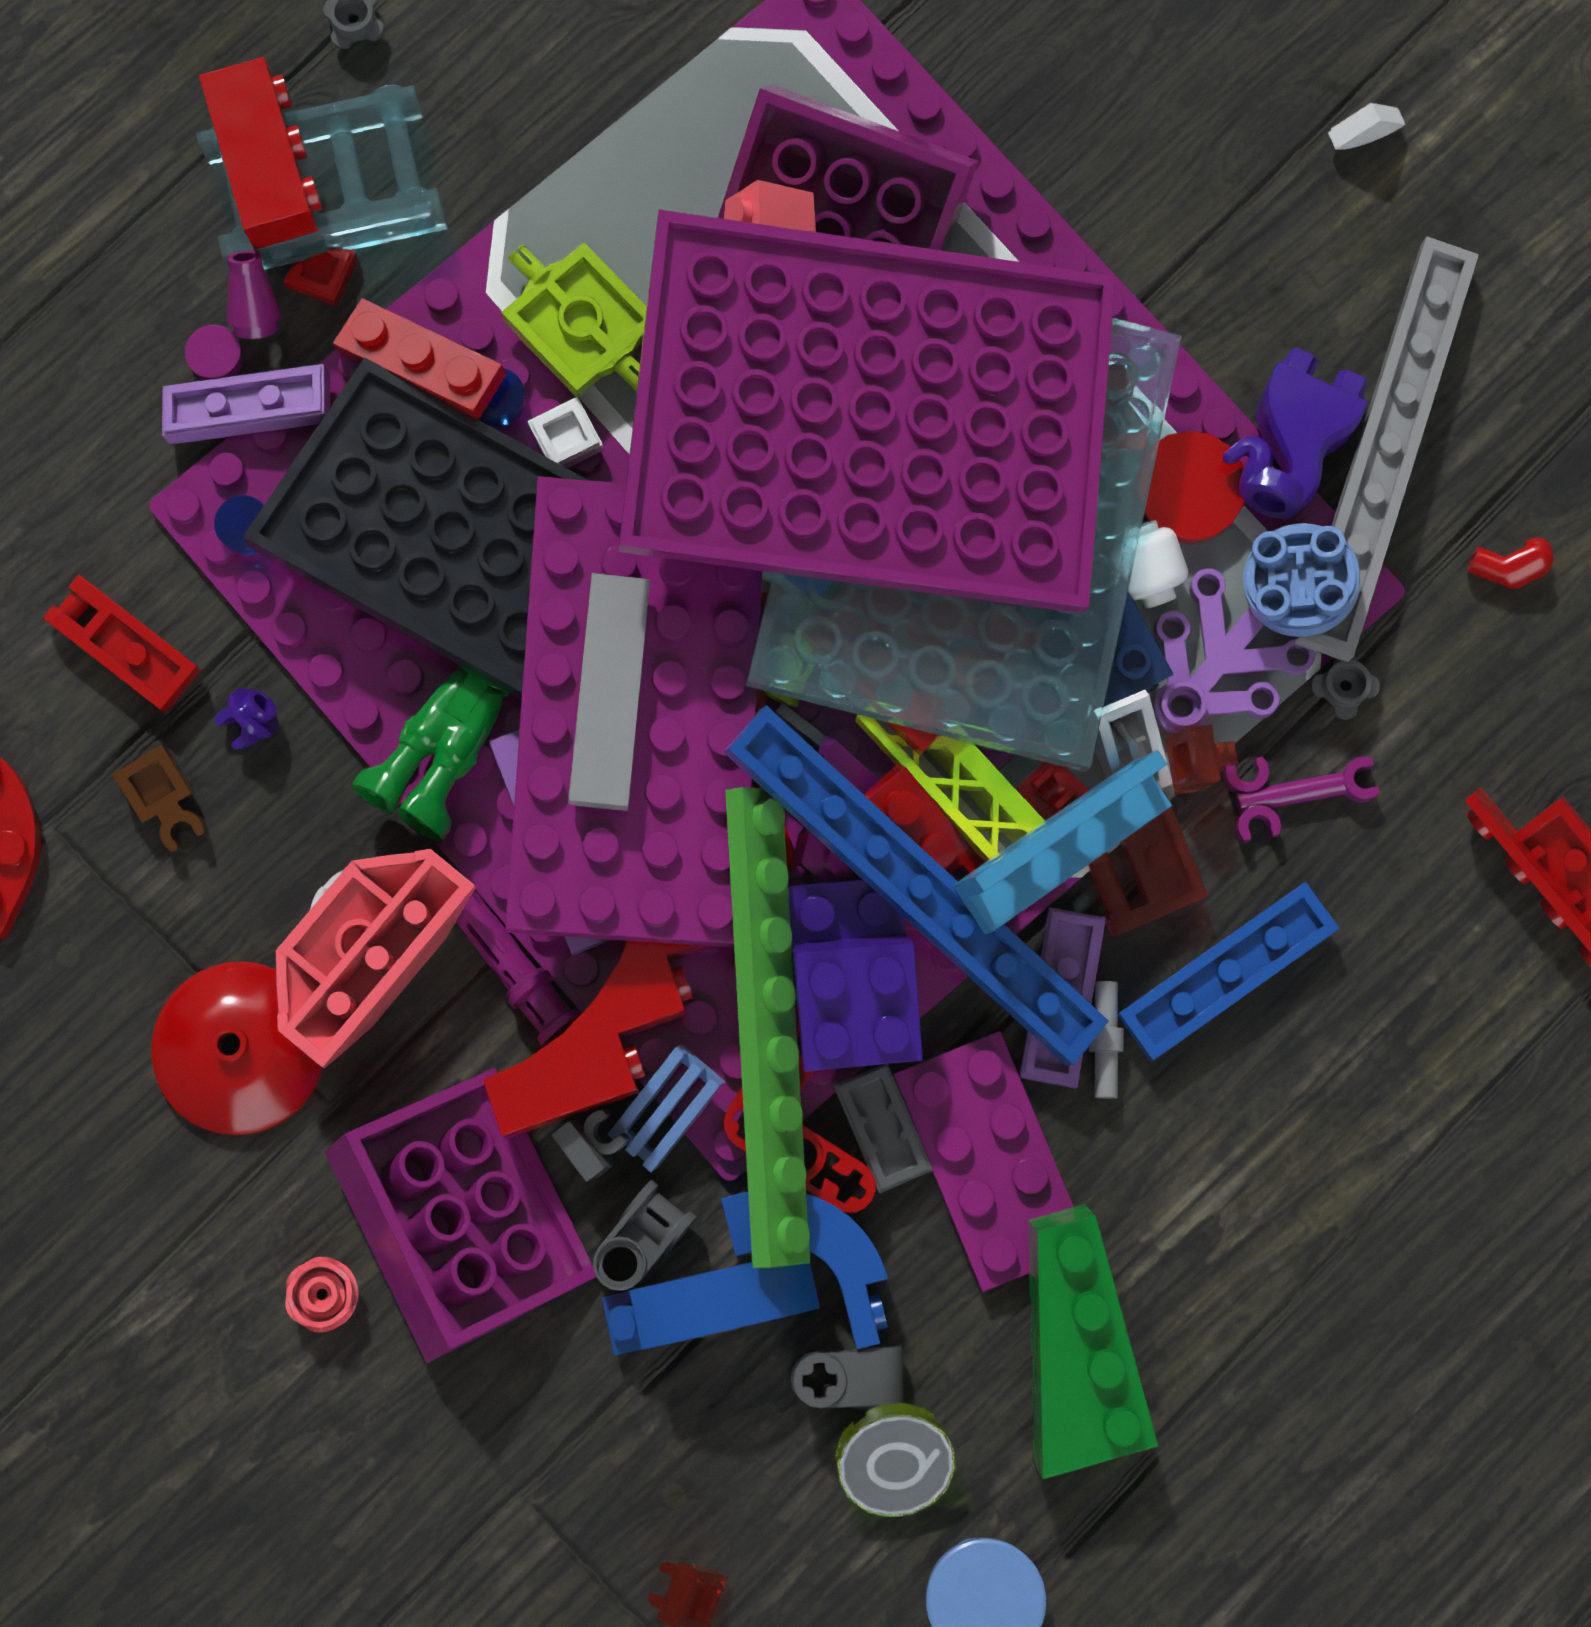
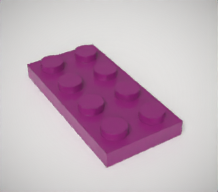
(984, 1153)

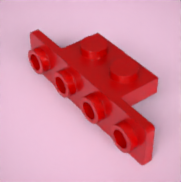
(1551, 854)

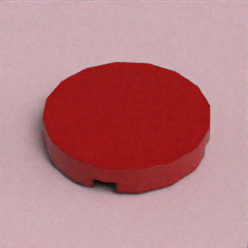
(1194, 487)

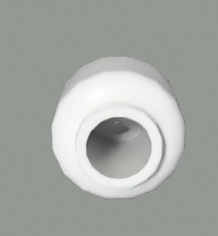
(1157, 566)

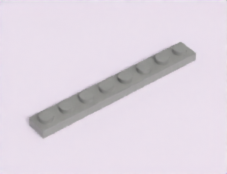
(1396, 425)

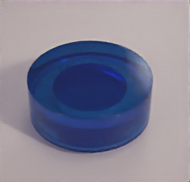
(506, 403)
(234, 519)

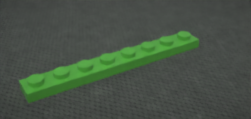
(767, 1029)

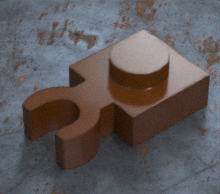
(156, 789)

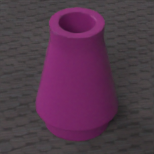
(251, 300)

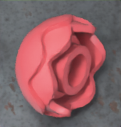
(302, 1298)

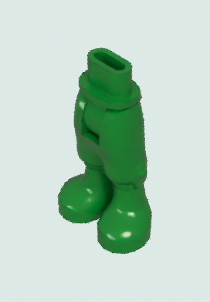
(450, 728)

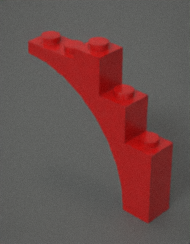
(588, 1061)

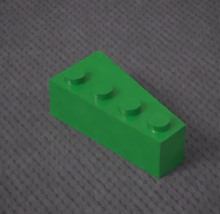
(1084, 1368)

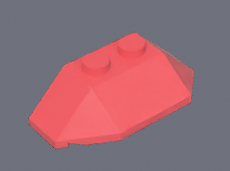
(363, 947)

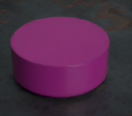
(214, 353)

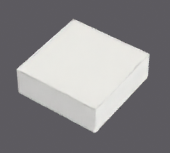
(566, 434)

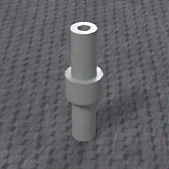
(1108, 1041)

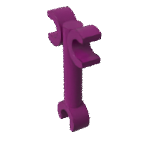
(1255, 801)

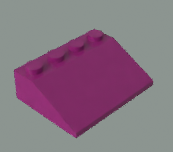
(861, 173)
(458, 1216)

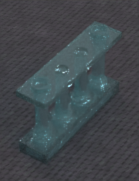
(358, 220)

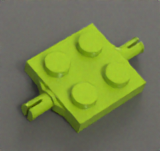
(577, 318)

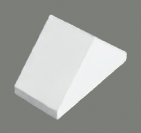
(1127, 733)

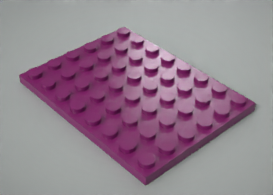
(869, 413)

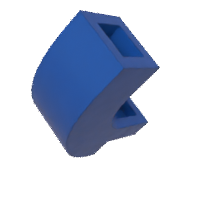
(841, 1246)
(707, 1304)

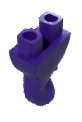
(1299, 427)

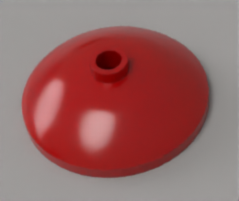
(234, 1092)

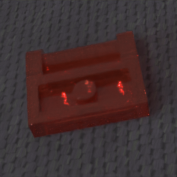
(1161, 869)

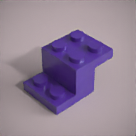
(852, 977)

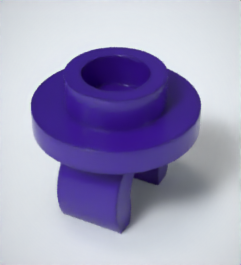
(253, 712)

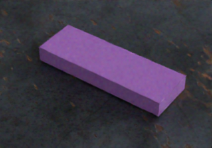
(245, 404)
(1073, 950)

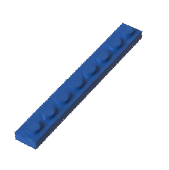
(914, 885)

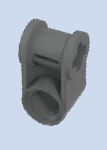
(643, 1236)
(860, 1381)

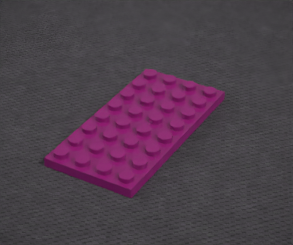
(666, 859)

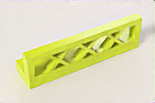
(969, 772)

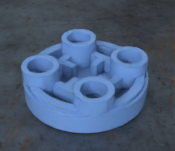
(1301, 579)
(985, 1586)

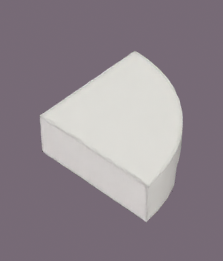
(1366, 126)

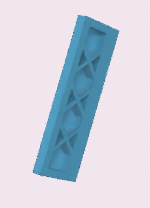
(1064, 843)

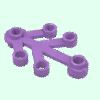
(1223, 656)

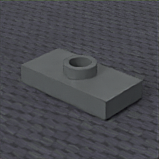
(882, 1127)

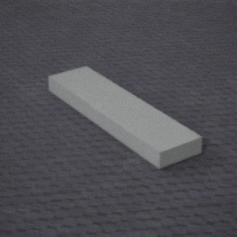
(609, 692)

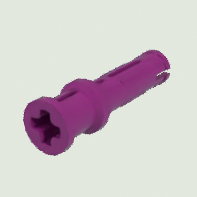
(526, 985)

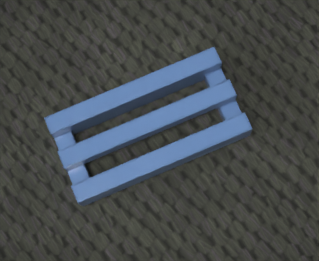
(638, 1142)

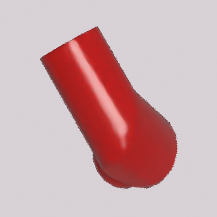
(1515, 569)

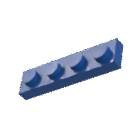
(1228, 971)

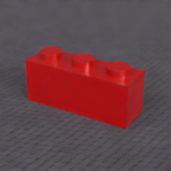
(261, 152)

